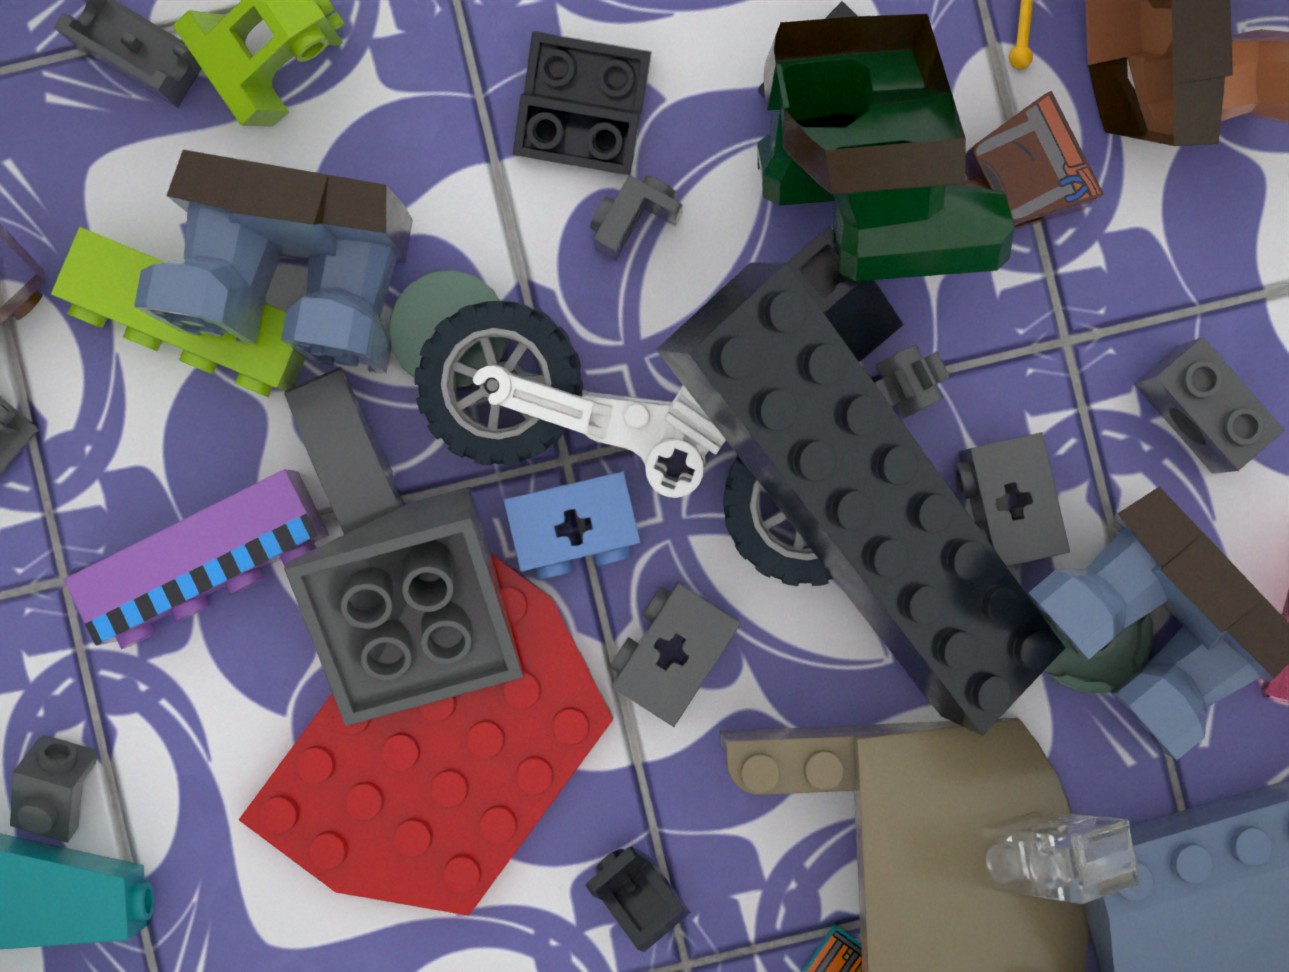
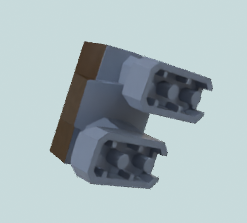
(242, 224)
(1226, 629)

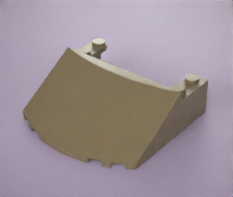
(922, 840)

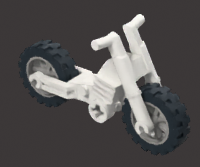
(558, 402)

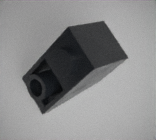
(853, 308)

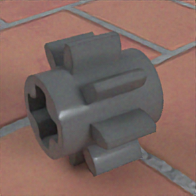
(911, 380)

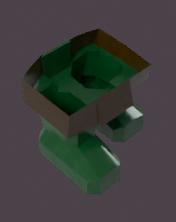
(876, 129)

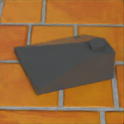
(407, 609)

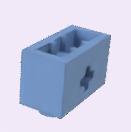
(537, 515)

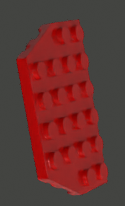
(442, 792)

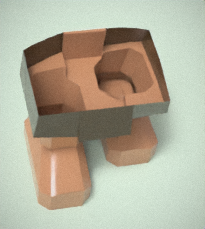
(1182, 69)

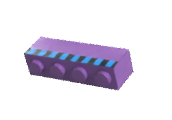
(196, 558)

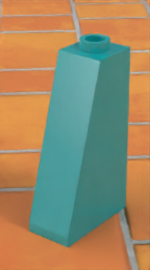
(68, 896)

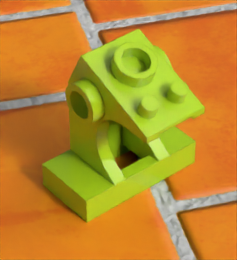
(246, 79)

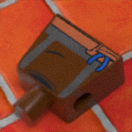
(1034, 164)

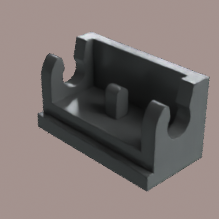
(133, 48)

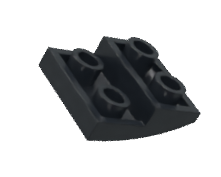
(582, 102)

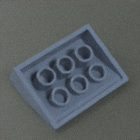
(1206, 891)

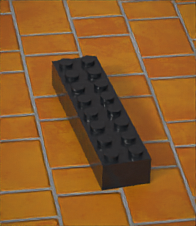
(862, 493)

